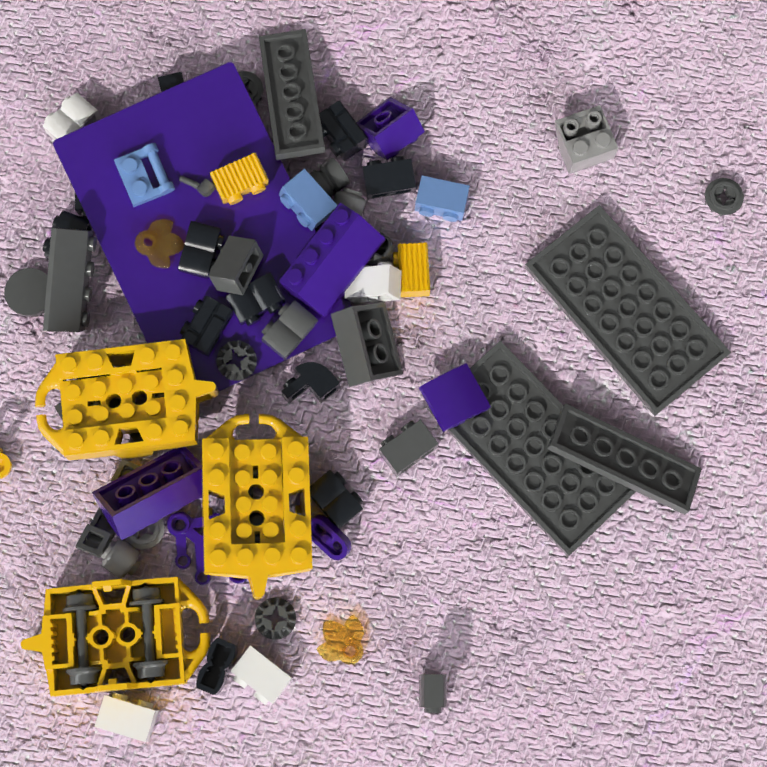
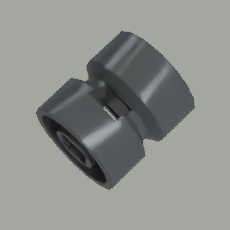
(330, 176)

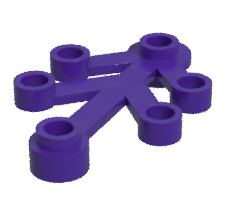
(181, 546)

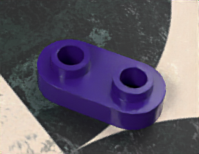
(328, 537)

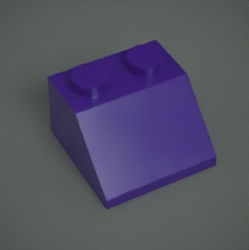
(391, 128)

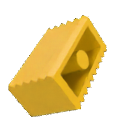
(240, 179)
(414, 264)

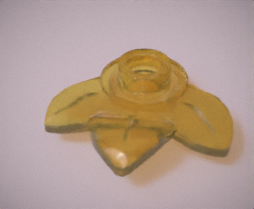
(163, 243)
(339, 638)

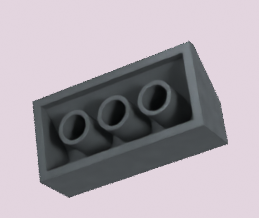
(69, 280)

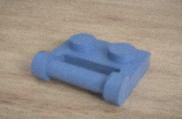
(136, 178)

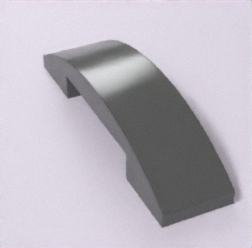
(99, 533)

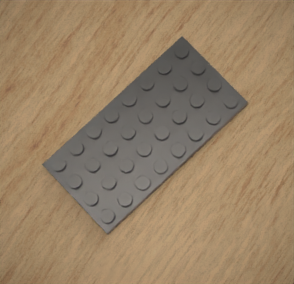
(627, 310)
(513, 445)

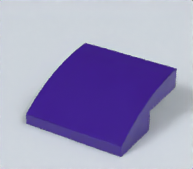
(454, 397)

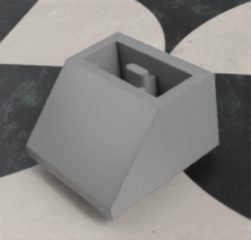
(585, 139)

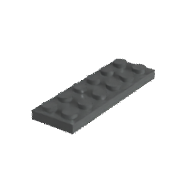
(291, 94)
(624, 459)

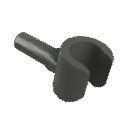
(205, 188)

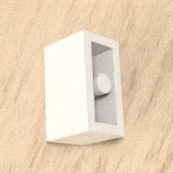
(375, 284)
(261, 675)
(127, 717)

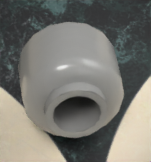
(351, 199)
(120, 558)

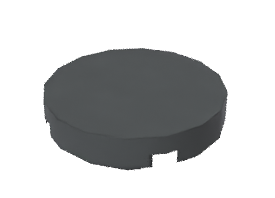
(26, 292)

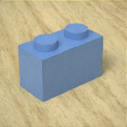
(441, 198)
(307, 200)

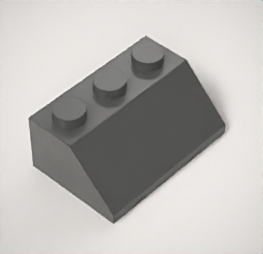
(366, 343)

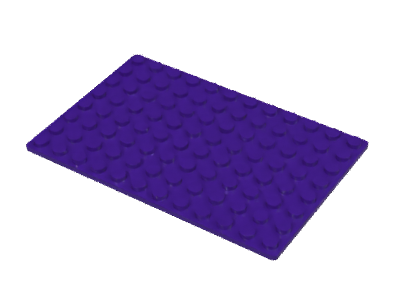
(196, 132)

